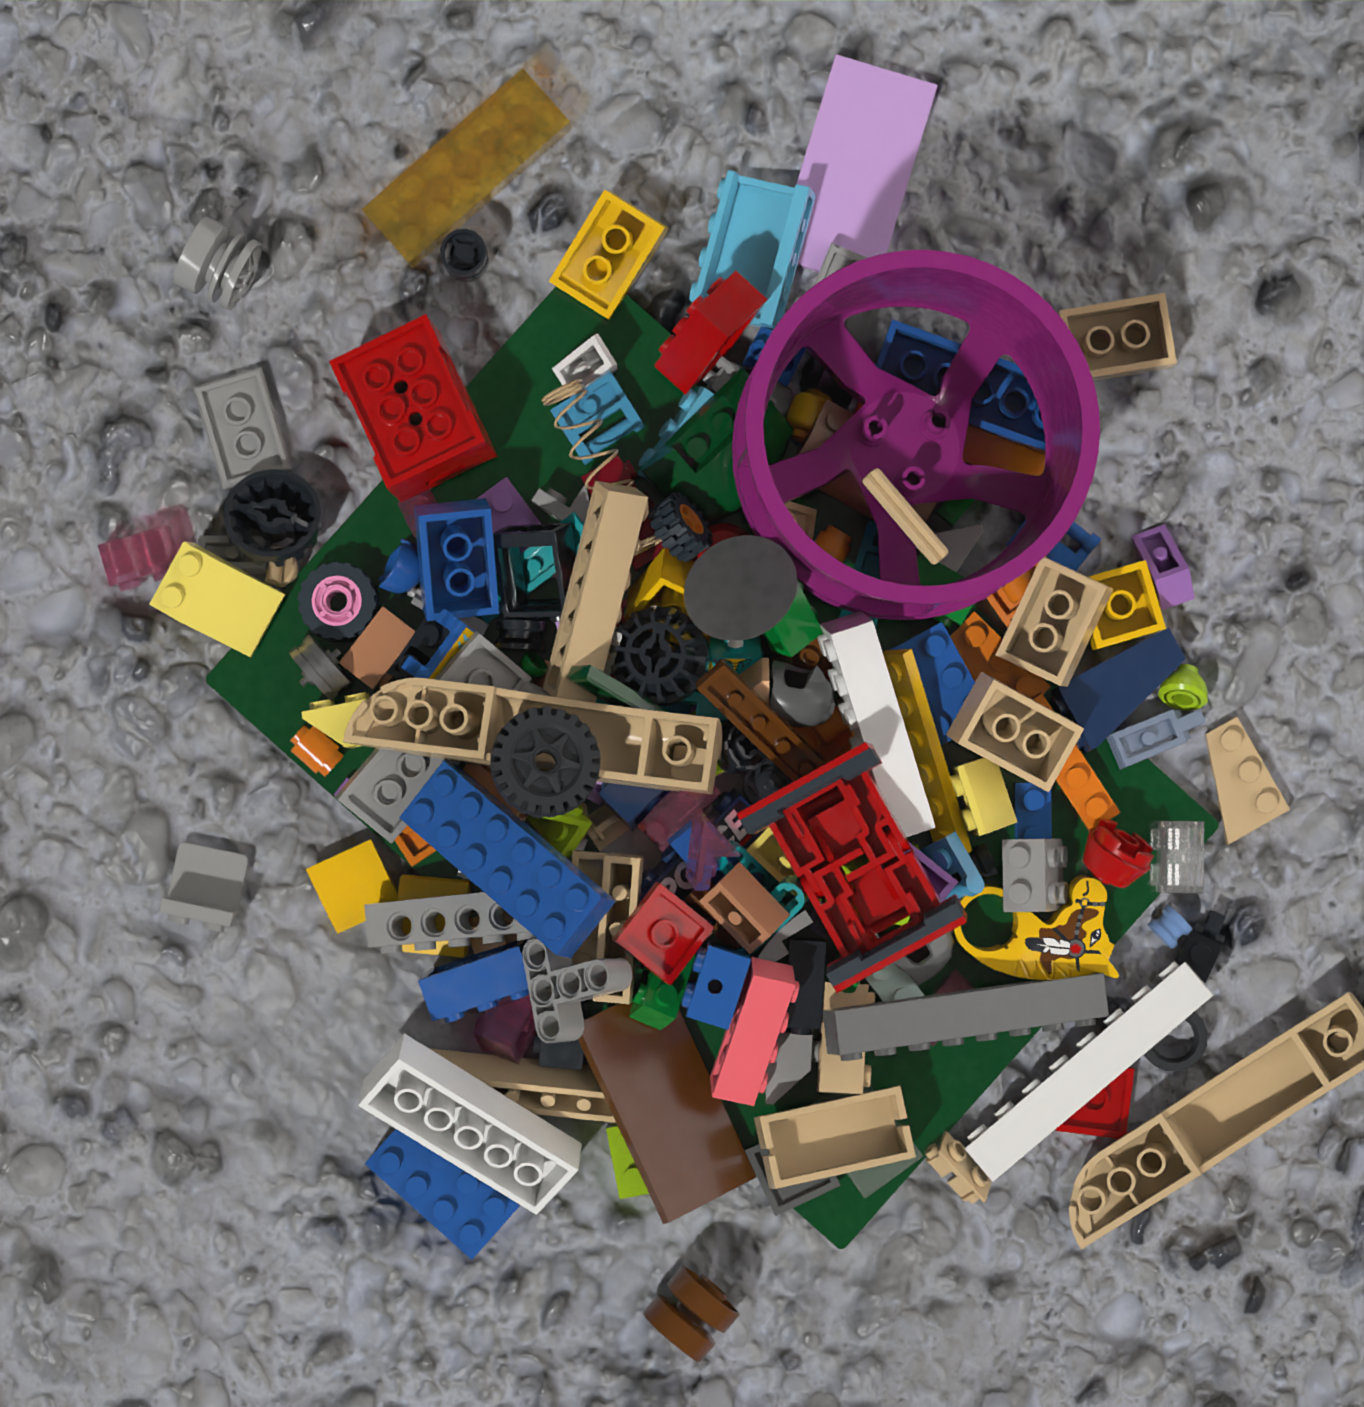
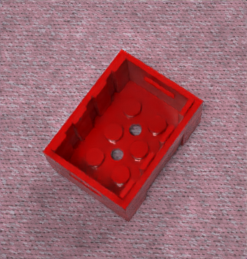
(451, 431)

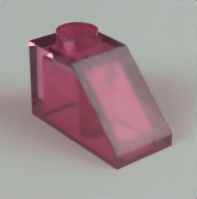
(673, 813)
(506, 1029)

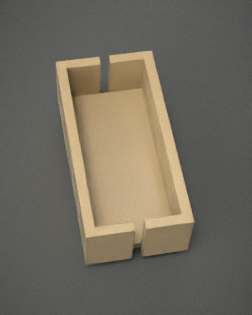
(834, 1137)

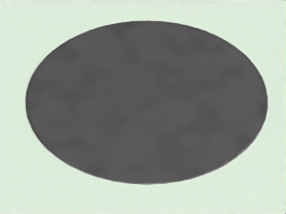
(740, 588)

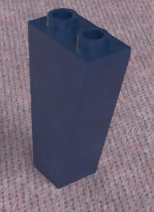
(1116, 687)

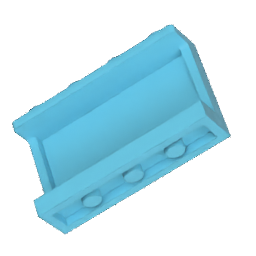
(760, 237)

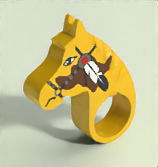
(1060, 948)

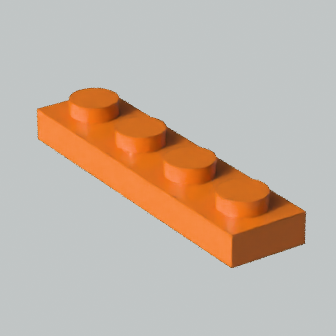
(1083, 786)

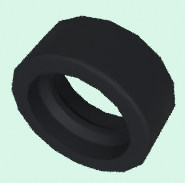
(1191, 1057)

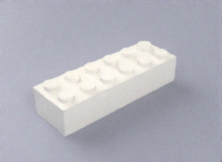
(875, 716)
(470, 1124)

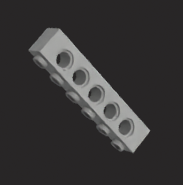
(386, 920)

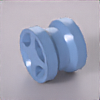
(1169, 926)

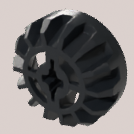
(263, 504)
(656, 686)

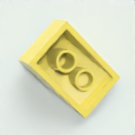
(217, 598)

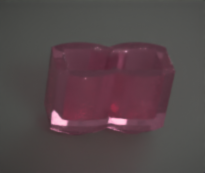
(138, 557)

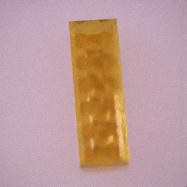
(467, 168)

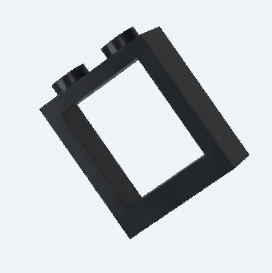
(510, 570)
(808, 963)

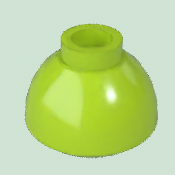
(1184, 689)

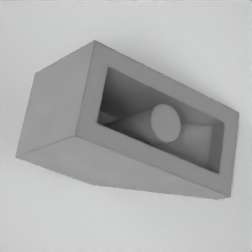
(791, 1064)

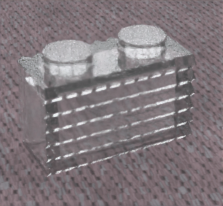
(1178, 857)

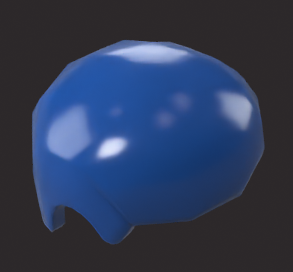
(402, 569)

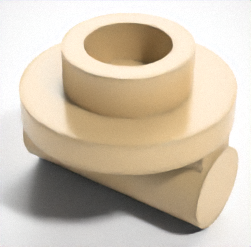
(281, 575)

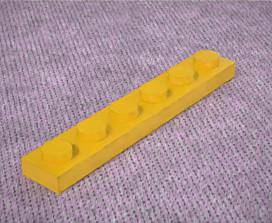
(925, 745)

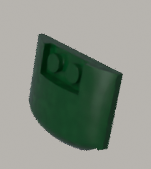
(700, 452)

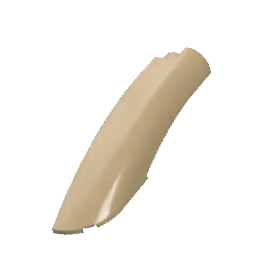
(464, 719)
(1218, 1119)

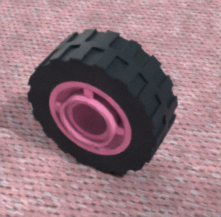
(318, 592)

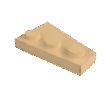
(1242, 781)

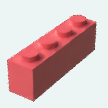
(753, 1032)

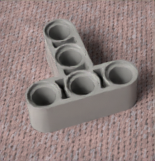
(559, 987)

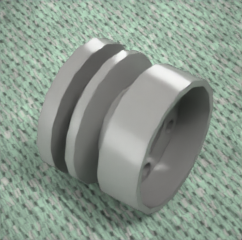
(212, 261)

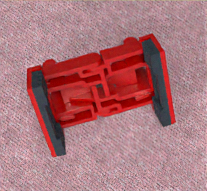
(886, 887)

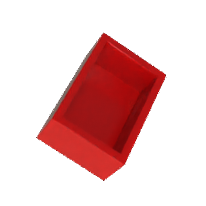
(709, 330)

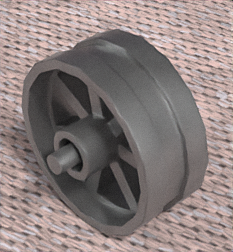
(320, 667)

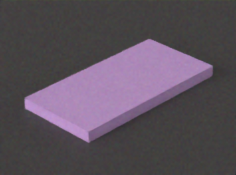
(861, 158)

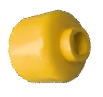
(804, 411)

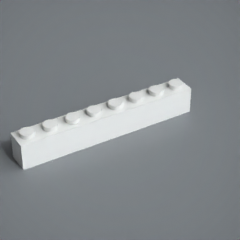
(1089, 1071)

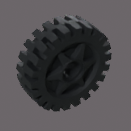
(550, 733)

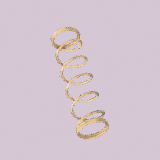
(573, 388)

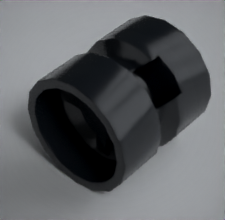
(464, 255)

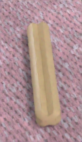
(905, 516)

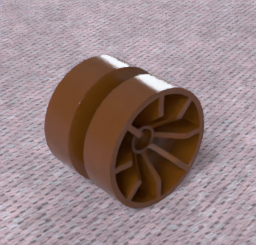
(698, 1304)

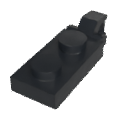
(1203, 945)

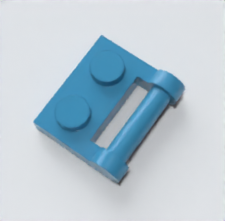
(600, 402)
(952, 857)

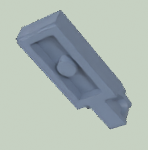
(1152, 736)

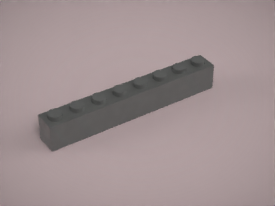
(964, 1014)

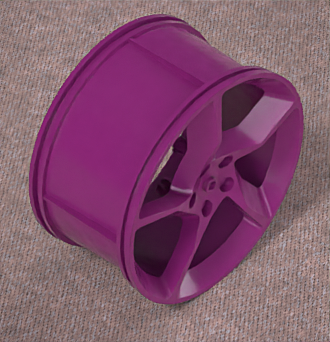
(918, 435)

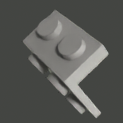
(1034, 875)
(205, 886)

